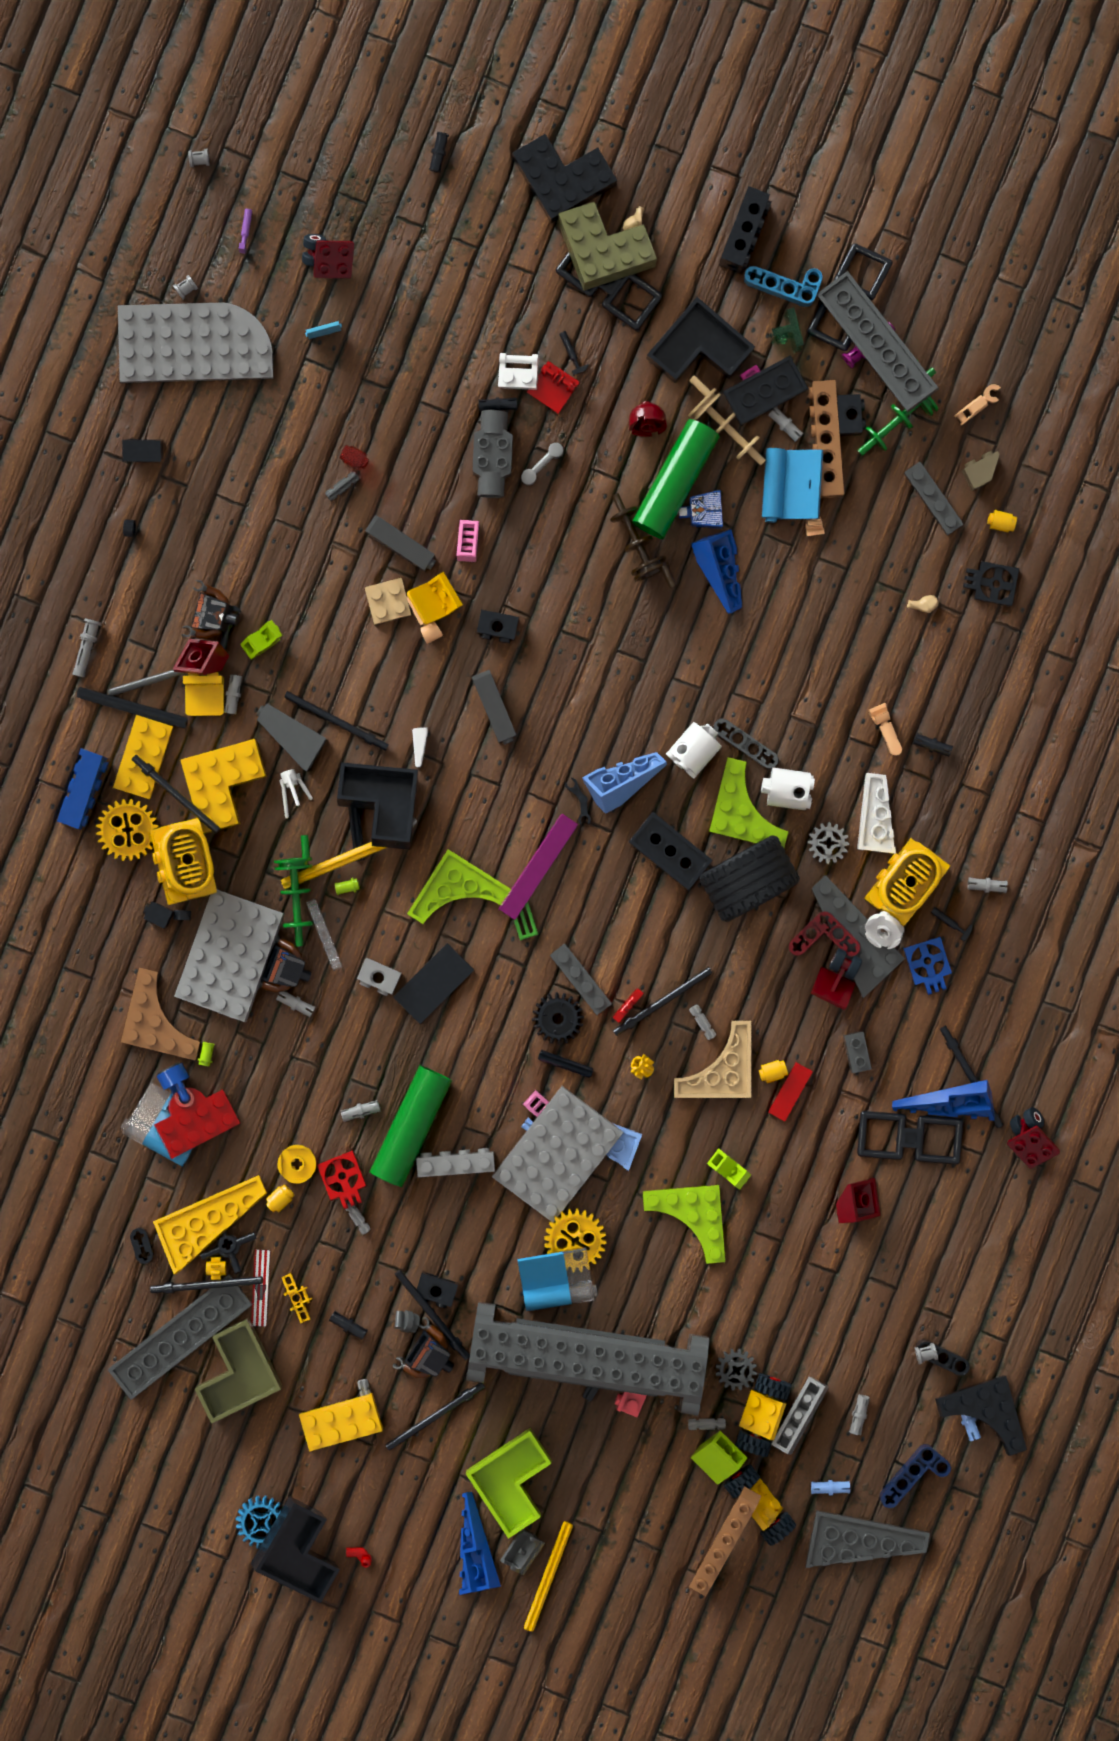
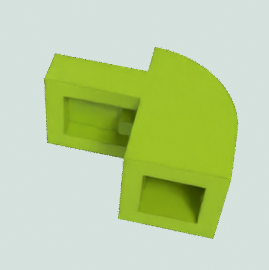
(261, 640)
(729, 1169)

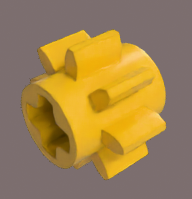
(642, 1066)
(216, 1268)

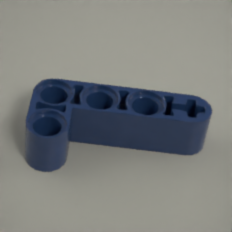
(912, 1478)

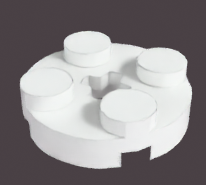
(890, 924)

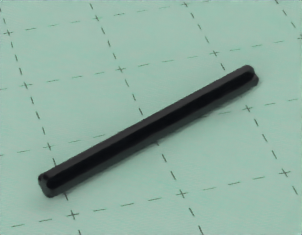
(132, 707)

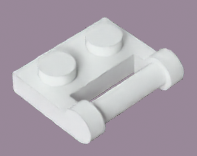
(515, 377)

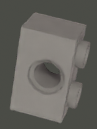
(390, 975)

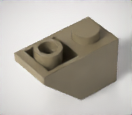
(980, 472)

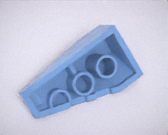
(616, 785)

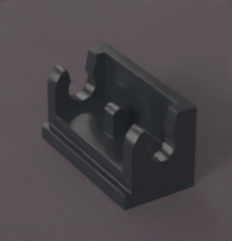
(142, 450)

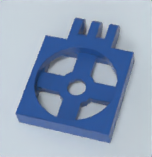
(932, 979)

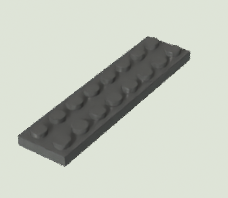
(877, 341)
(178, 1338)

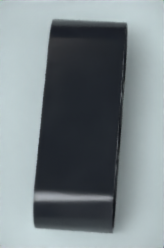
(949, 1363)

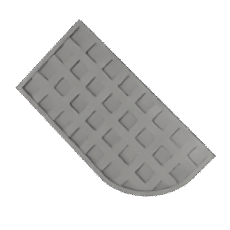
(191, 343)

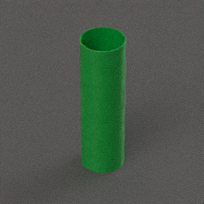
(676, 478)
(410, 1126)

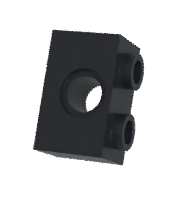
(850, 403)
(488, 618)
(447, 1286)

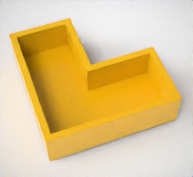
(214, 773)

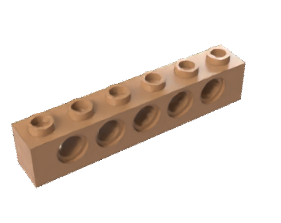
(827, 390)
(725, 1541)

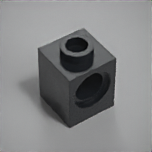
(158, 914)

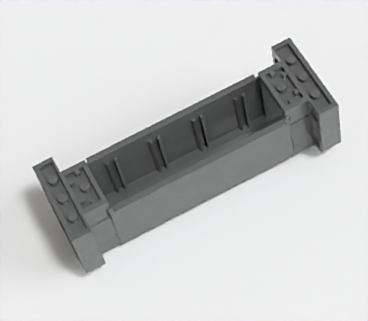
(589, 1358)

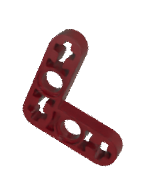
(821, 929)

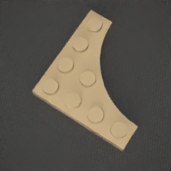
(727, 1075)

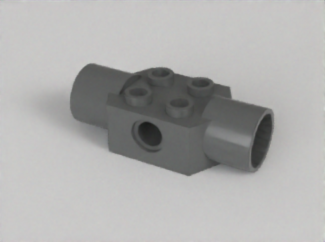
(492, 454)

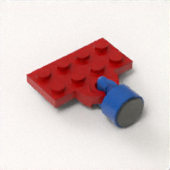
(192, 1115)

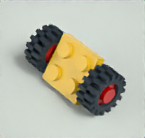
(762, 1415)
(766, 1513)

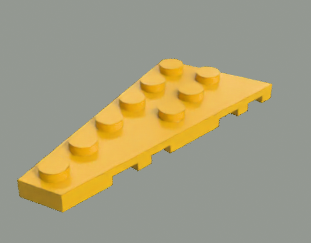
(198, 1225)

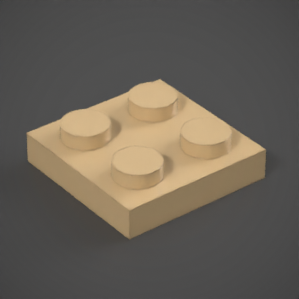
(387, 601)

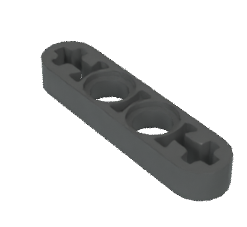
(747, 740)

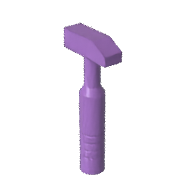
(245, 230)

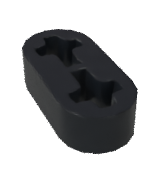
(137, 1246)

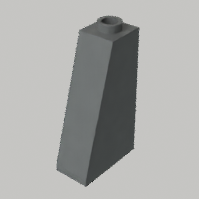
(400, 544)
(494, 707)
(293, 736)

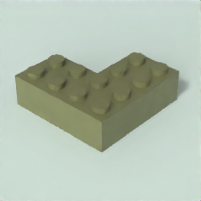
(603, 257)
(248, 1374)

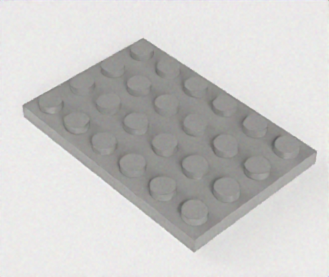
(229, 955)
(557, 1154)

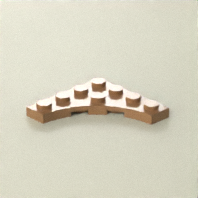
(148, 1025)

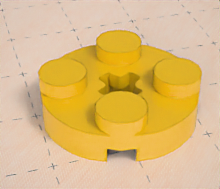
(290, 1172)

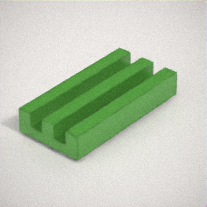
(528, 934)

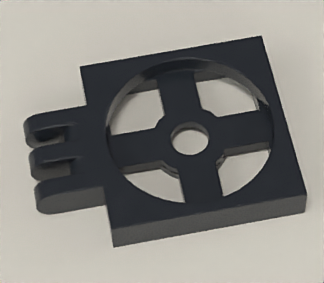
(977, 580)

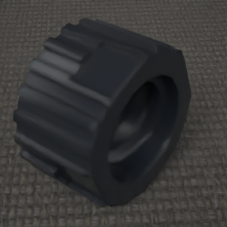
(129, 528)
(182, 915)

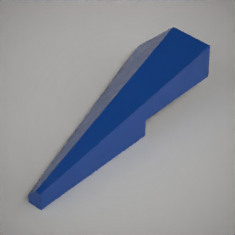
(968, 1099)
(478, 1566)

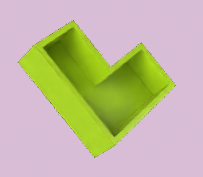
(500, 1480)

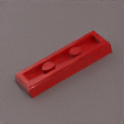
(790, 1091)

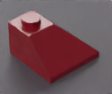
(201, 657)
(858, 1202)

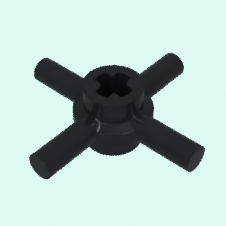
(231, 1253)

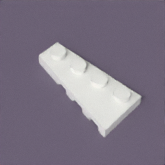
(875, 820)

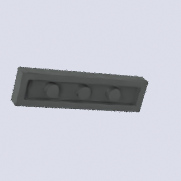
(933, 498)
(580, 979)

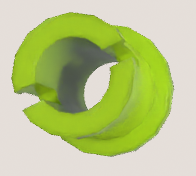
(347, 886)
(206, 1054)

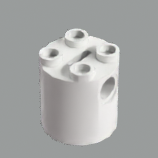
(694, 748)
(782, 786)

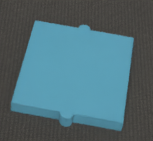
(323, 330)

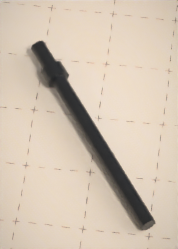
(369, 737)
(150, 771)
(631, 1022)
(953, 1044)
(170, 1287)
(455, 1342)
(466, 1395)

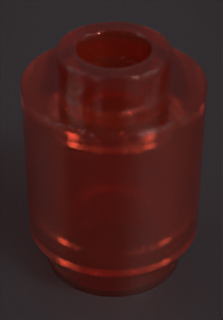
(354, 457)

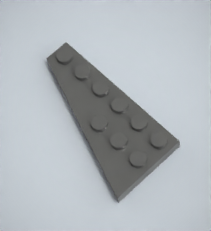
(875, 961)
(853, 1539)

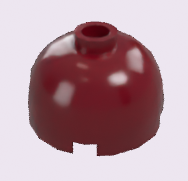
(647, 419)

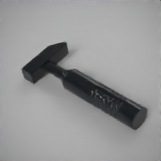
(572, 354)
(225, 635)
(951, 923)

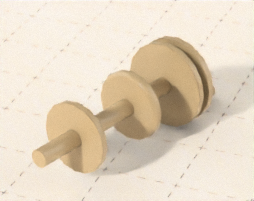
(705, 406)

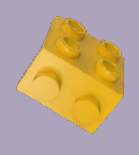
(434, 599)
(204, 694)

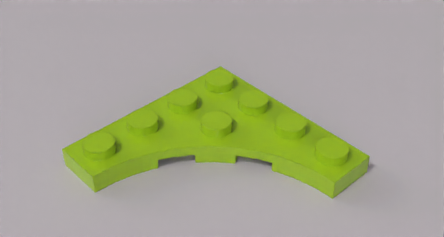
(734, 811)
(455, 880)
(698, 1209)

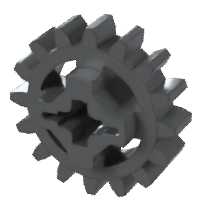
(731, 1362)

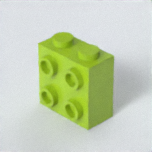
(718, 1457)

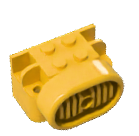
(180, 880)
(891, 891)

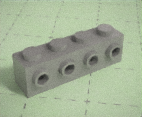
(454, 1164)

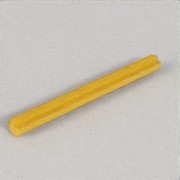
(332, 864)
(548, 1576)

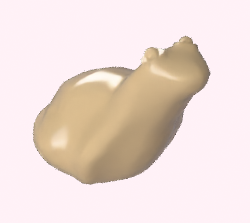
(635, 220)
(925, 604)

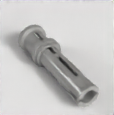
(88, 637)

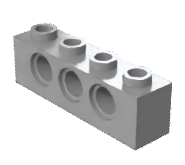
(800, 1415)

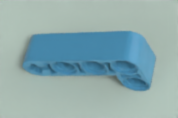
(781, 282)

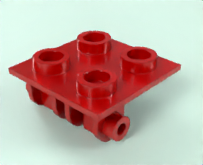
(554, 387)

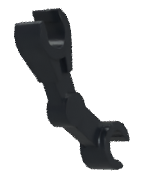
(582, 798)

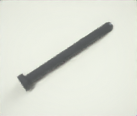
(144, 682)

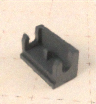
(522, 1551)

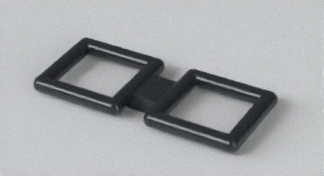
(887, 263)
(612, 289)
(910, 1137)

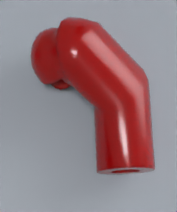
(361, 1553)

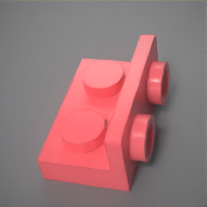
(630, 1403)

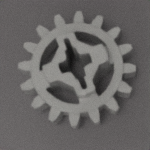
(828, 834)

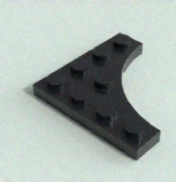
(992, 1405)

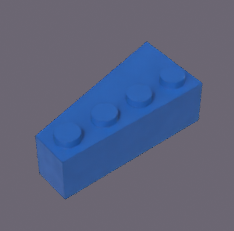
(82, 789)

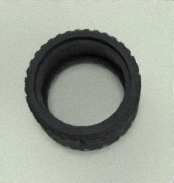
(749, 878)

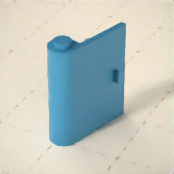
(788, 484)

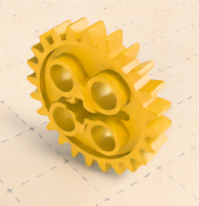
(108, 831)
(585, 1226)

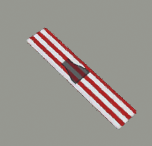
(260, 1291)

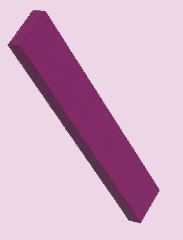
(538, 866)

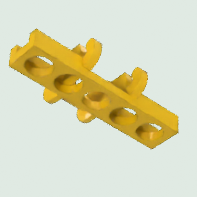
(301, 1301)

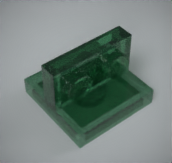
(790, 331)

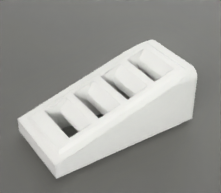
(419, 742)

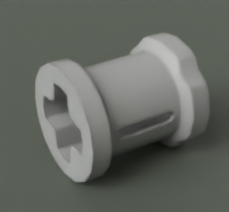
(199, 158)
(185, 287)
(926, 1353)

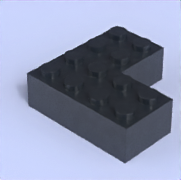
(561, 186)
(704, 334)
(387, 792)
(287, 1553)

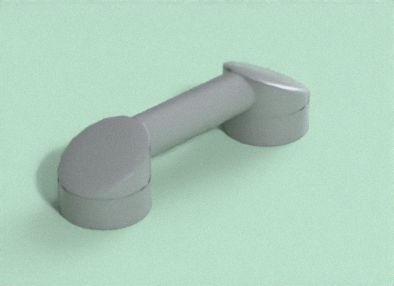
(529, 475)

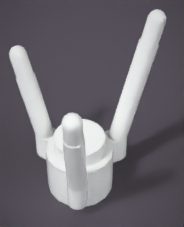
(289, 780)

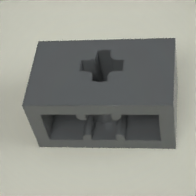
(857, 1052)

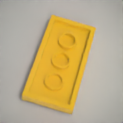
(149, 742)
(341, 1422)

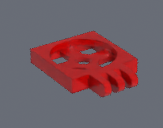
(628, 1004)
(349, 1193)

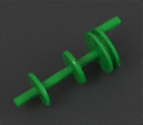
(901, 416)
(293, 865)

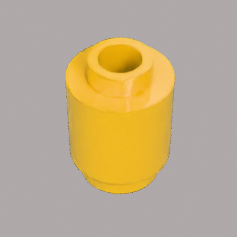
(1002, 521)
(773, 1071)
(279, 1198)

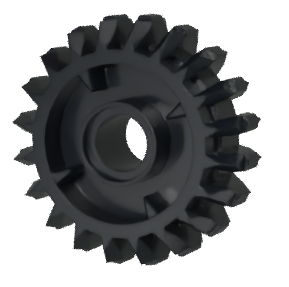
(558, 1006)

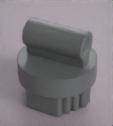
(407, 1321)

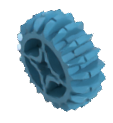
(250, 1534)

